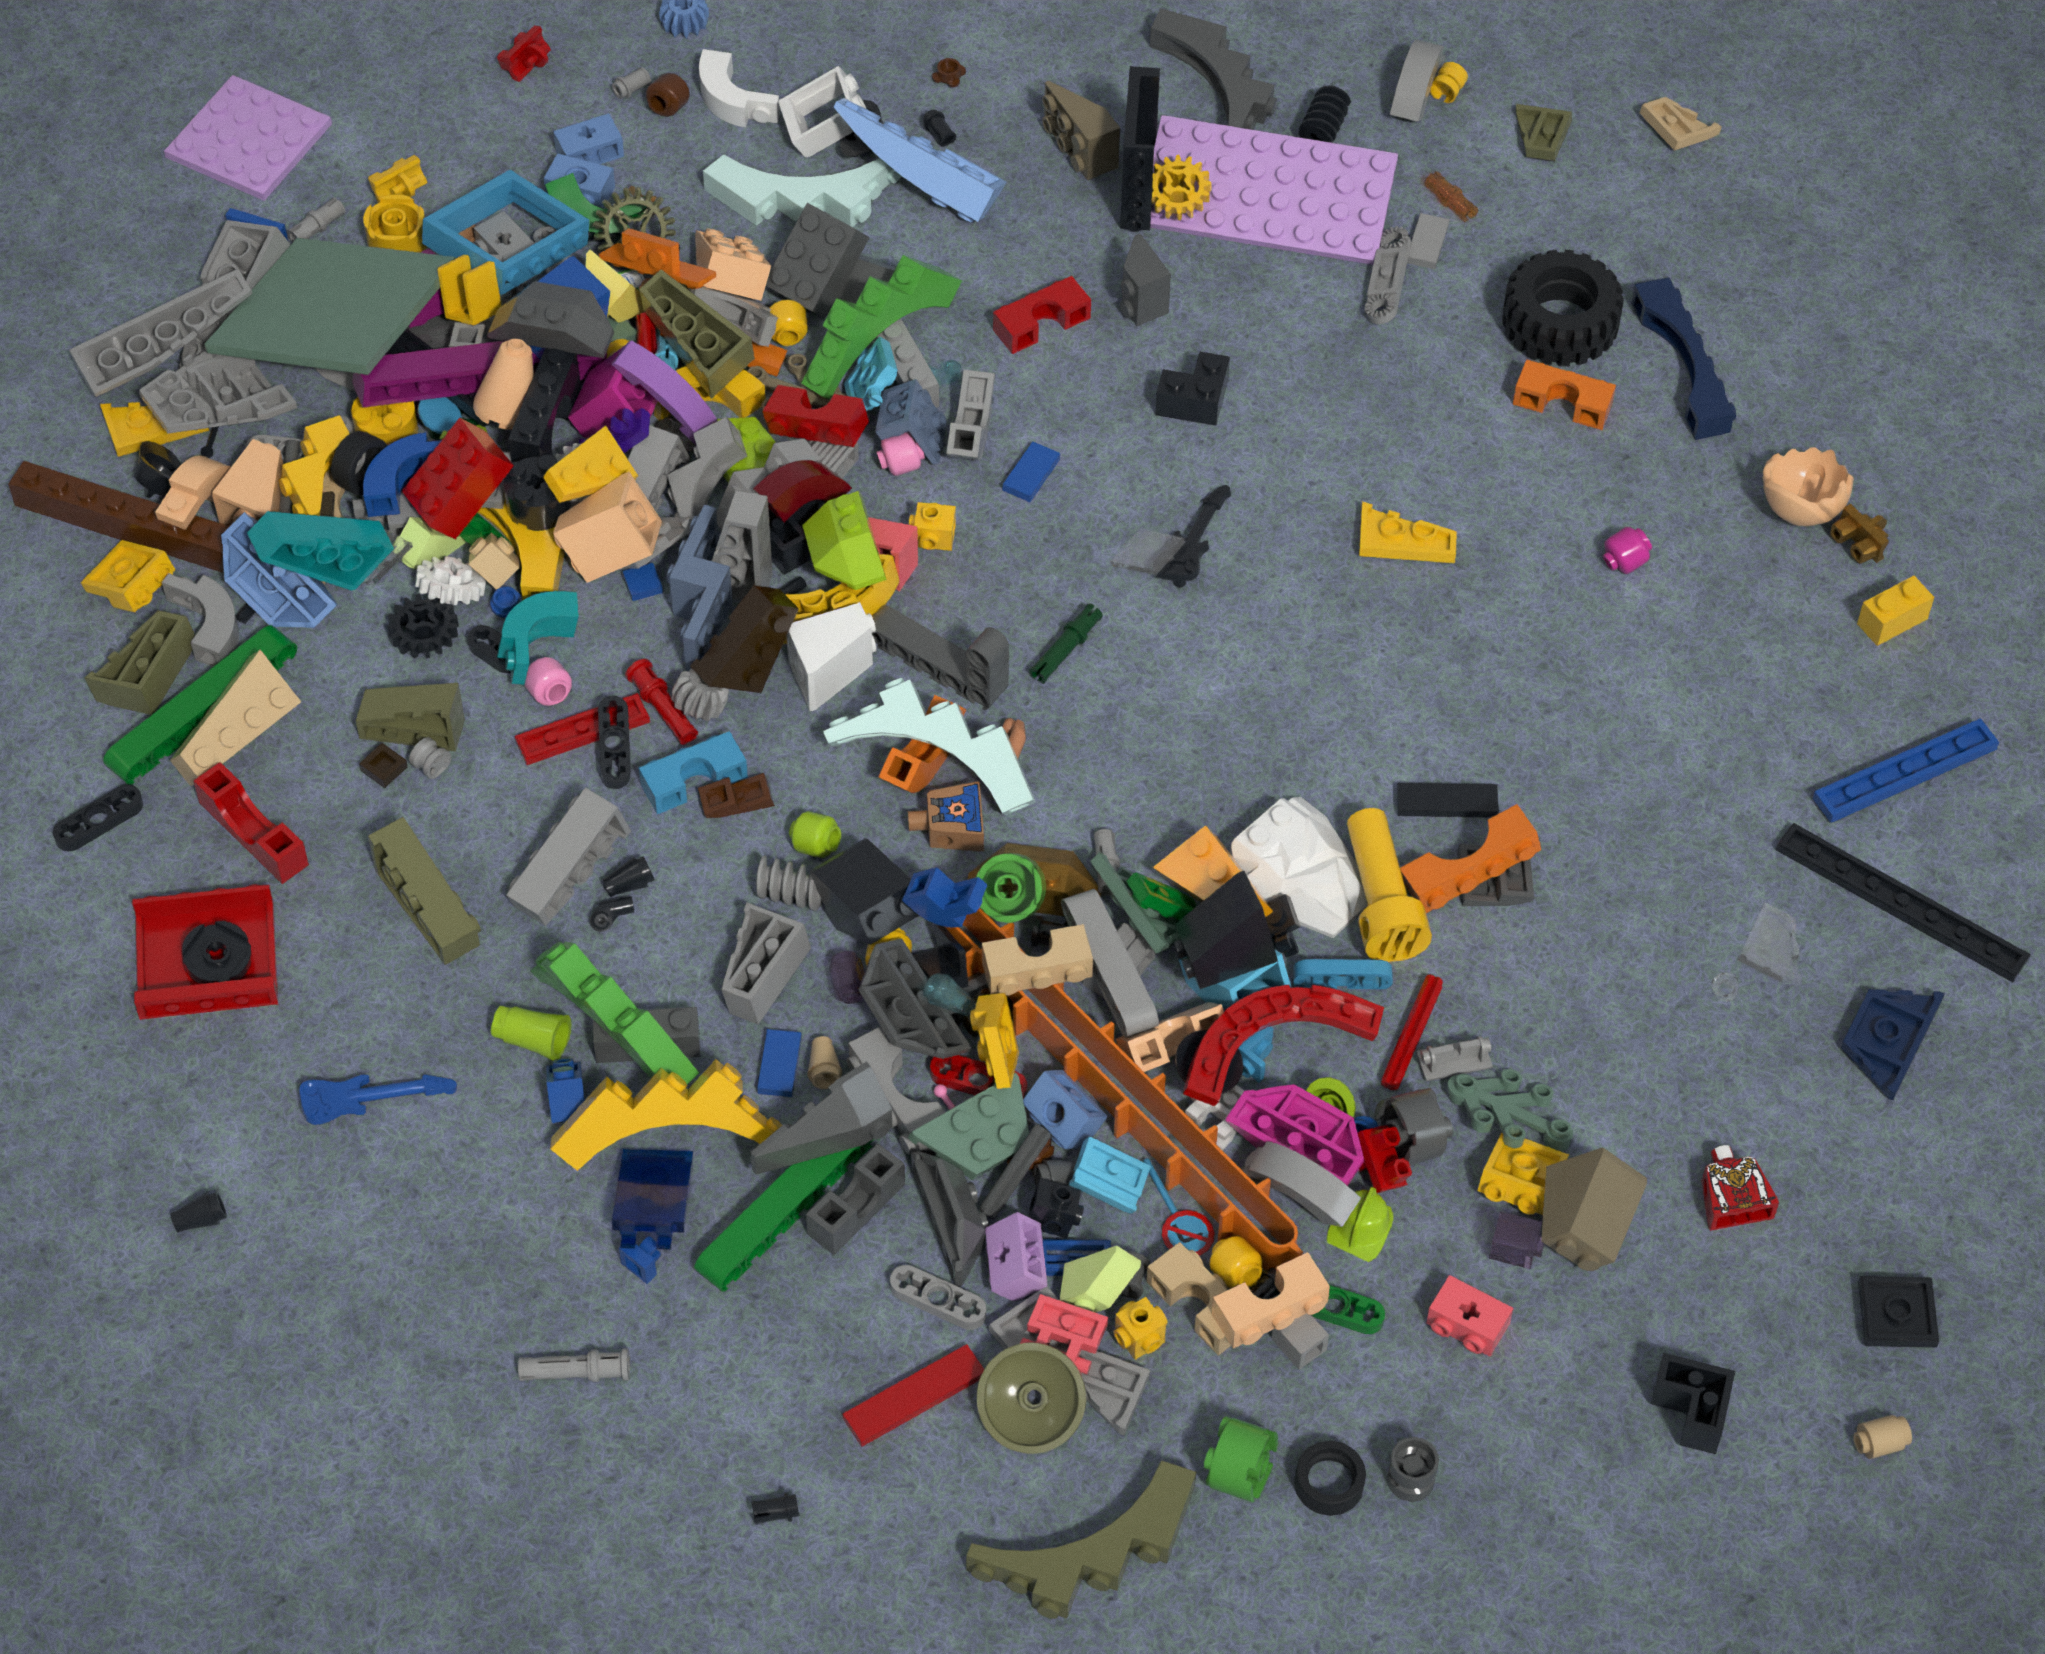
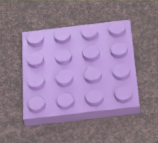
(248, 137)

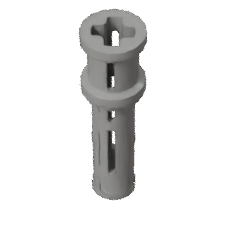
(590, 1366)

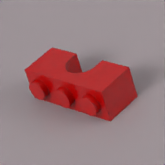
(1061, 301)
(836, 423)

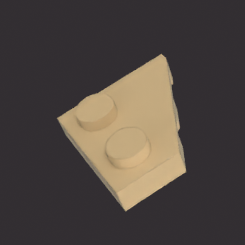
(1677, 124)

